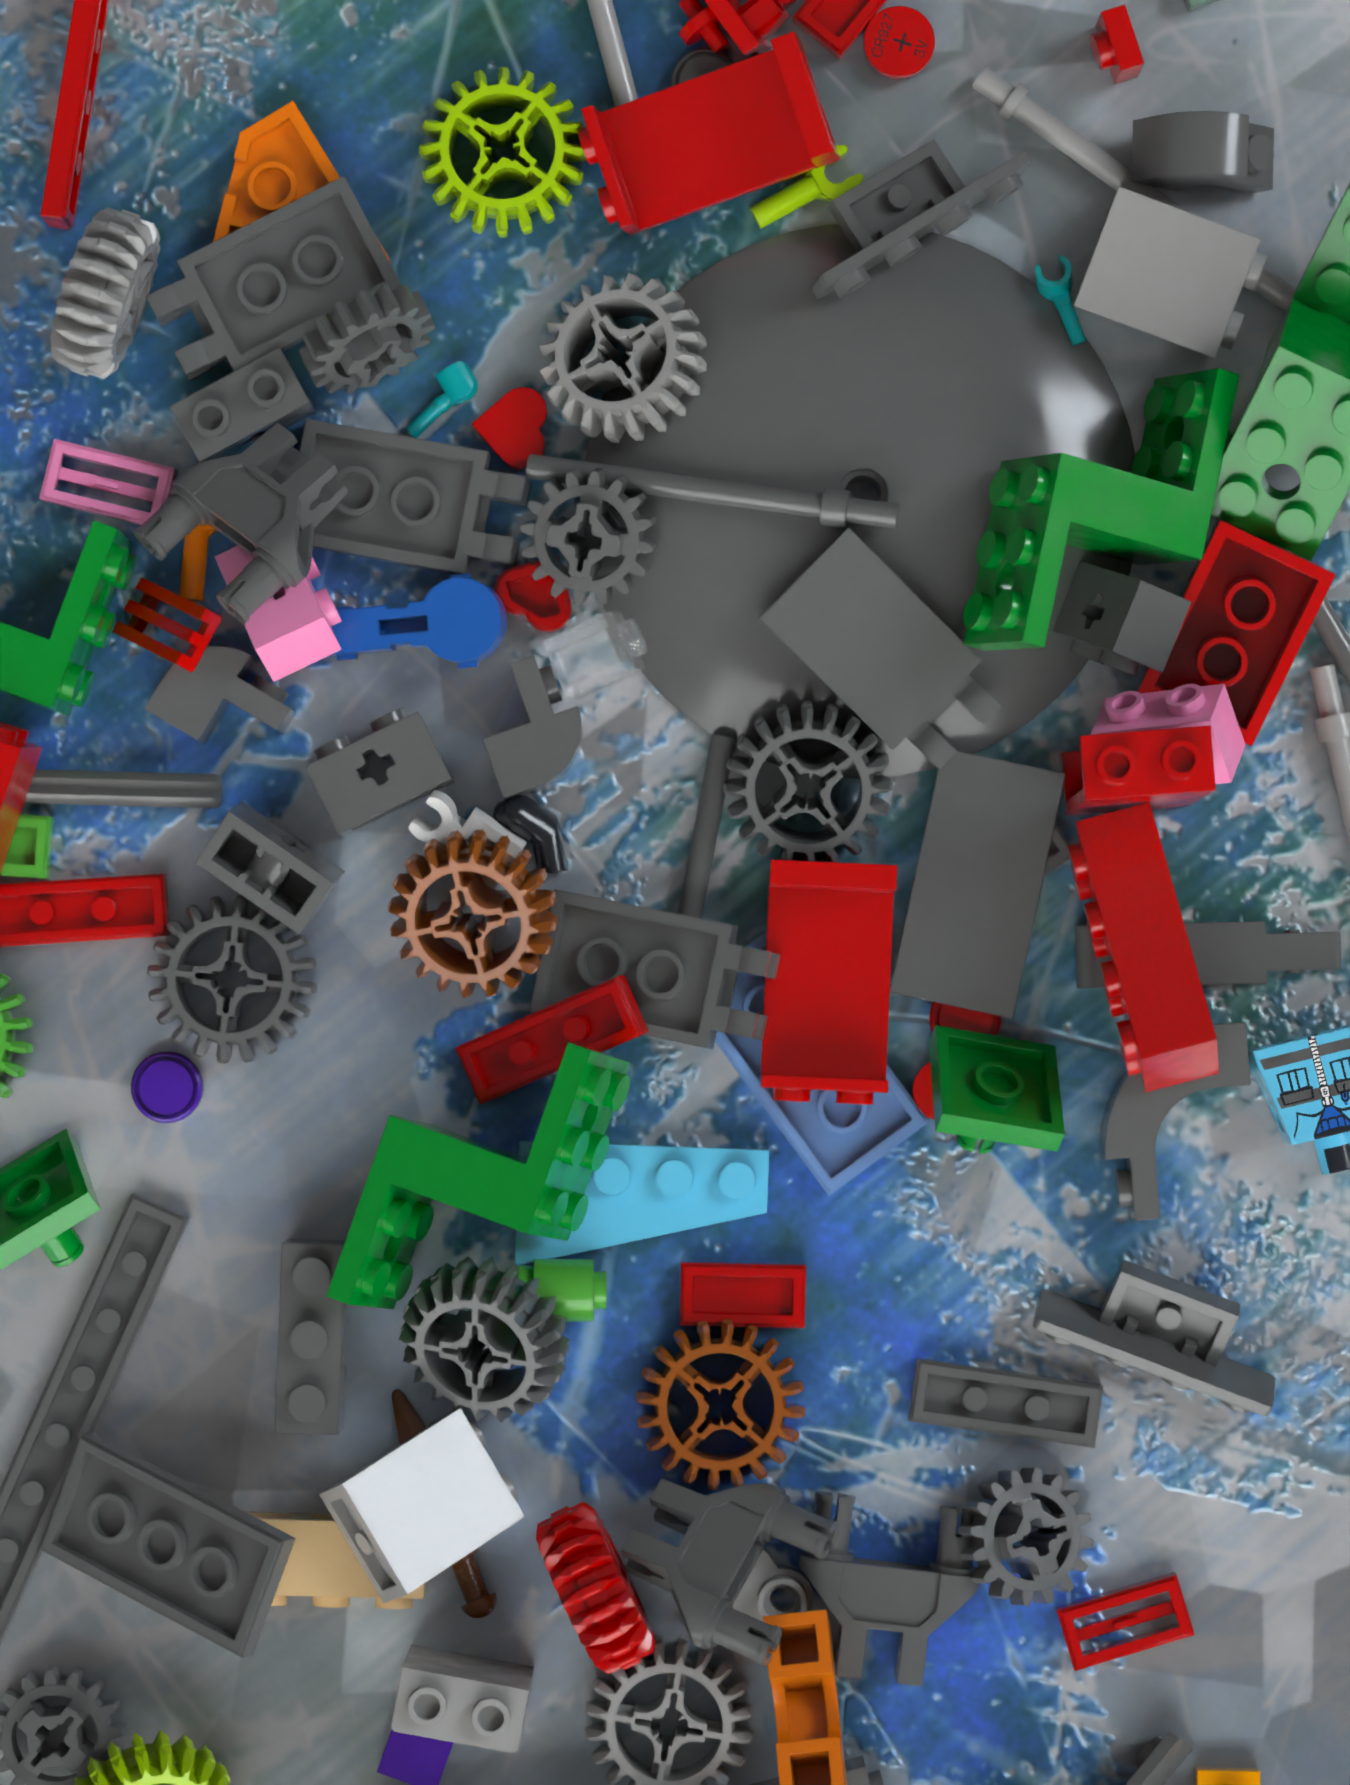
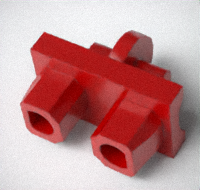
(746, 24)

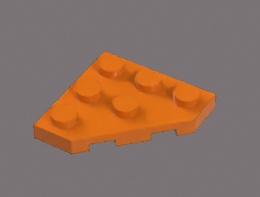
(273, 167)

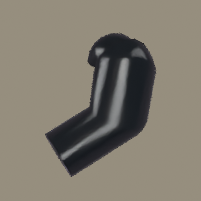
(536, 825)

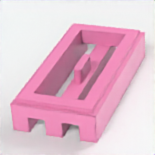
(55, 472)

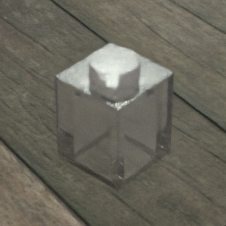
(596, 654)

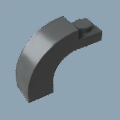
(1134, 1119)

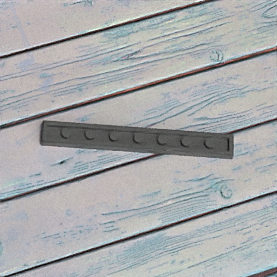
(82, 1384)

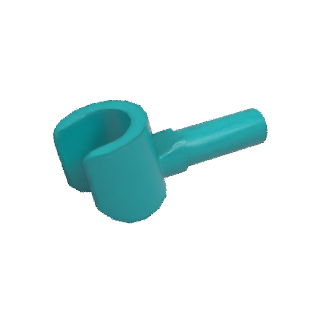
(1059, 293)
(458, 387)

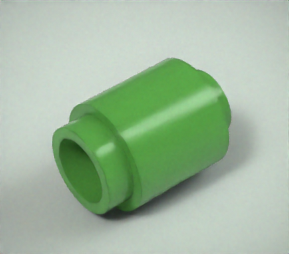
(572, 1282)

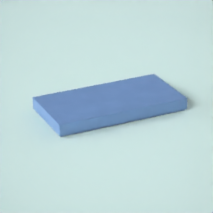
(828, 1136)

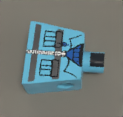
(1309, 1092)

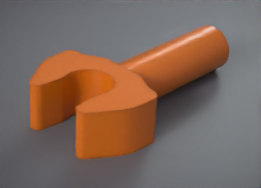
(195, 562)

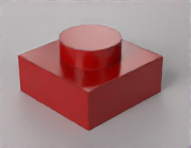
(1116, 45)

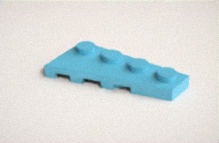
(657, 1193)

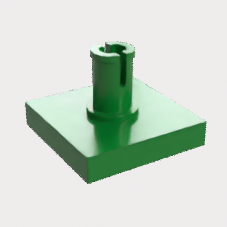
(995, 1090)
(42, 1201)

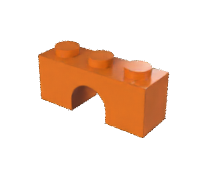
(806, 1701)

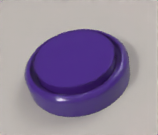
(167, 1087)

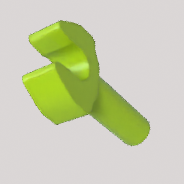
(802, 192)

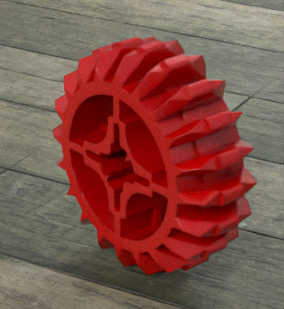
(595, 1588)

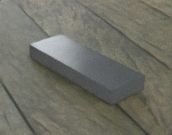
(1005, 1402)

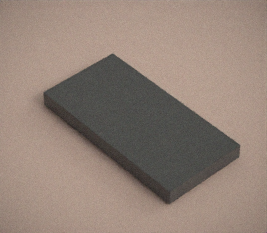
(978, 884)
(167, 1544)

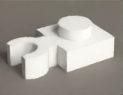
(452, 822)

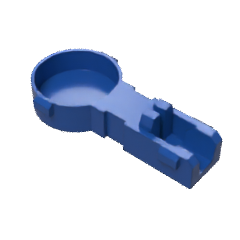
(455, 621)

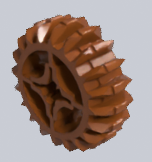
(448, 921)
(684, 1445)

